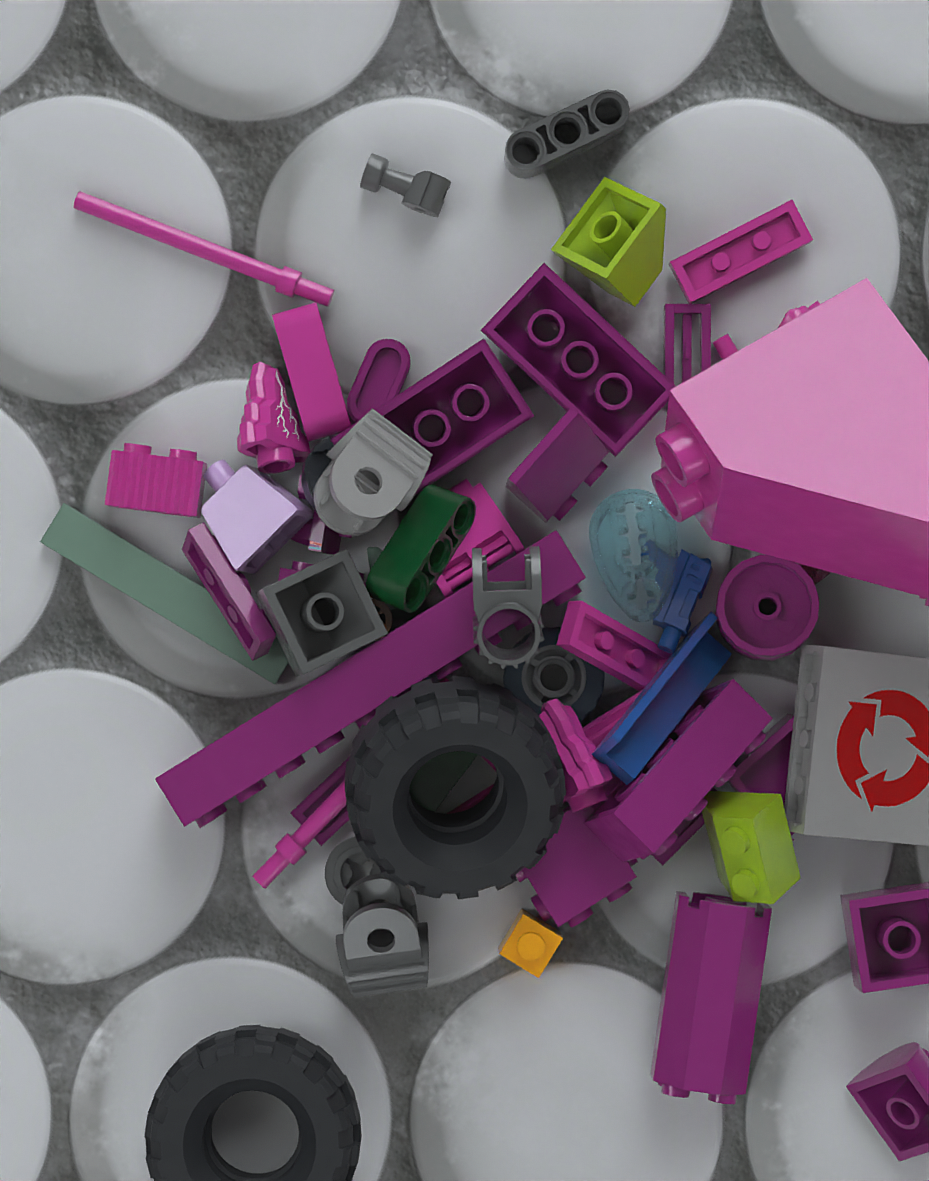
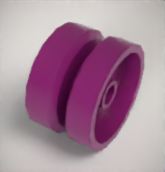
(784, 586)

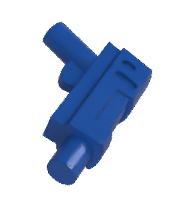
(688, 587)

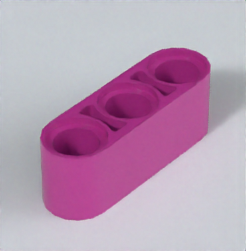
(311, 371)

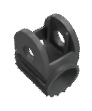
(499, 595)
(382, 942)

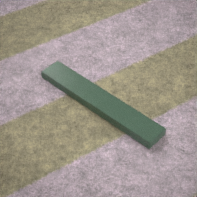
(153, 586)

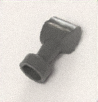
(421, 192)

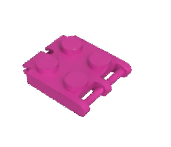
(489, 532)

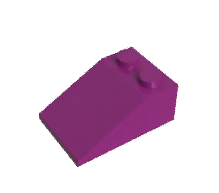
(558, 467)

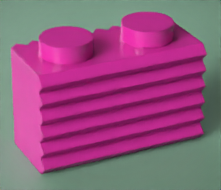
(156, 482)

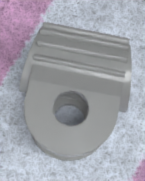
(369, 476)

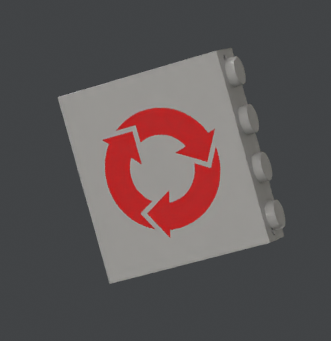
(860, 747)

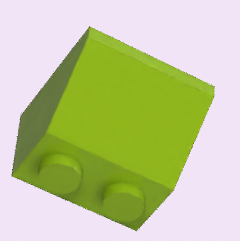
(751, 845)

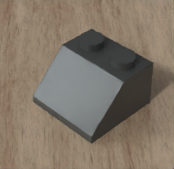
(321, 613)

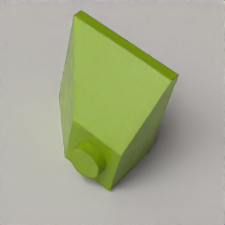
(616, 241)

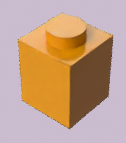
(530, 943)

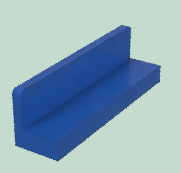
(662, 702)

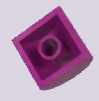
(896, 1098)

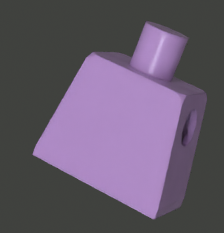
(251, 514)

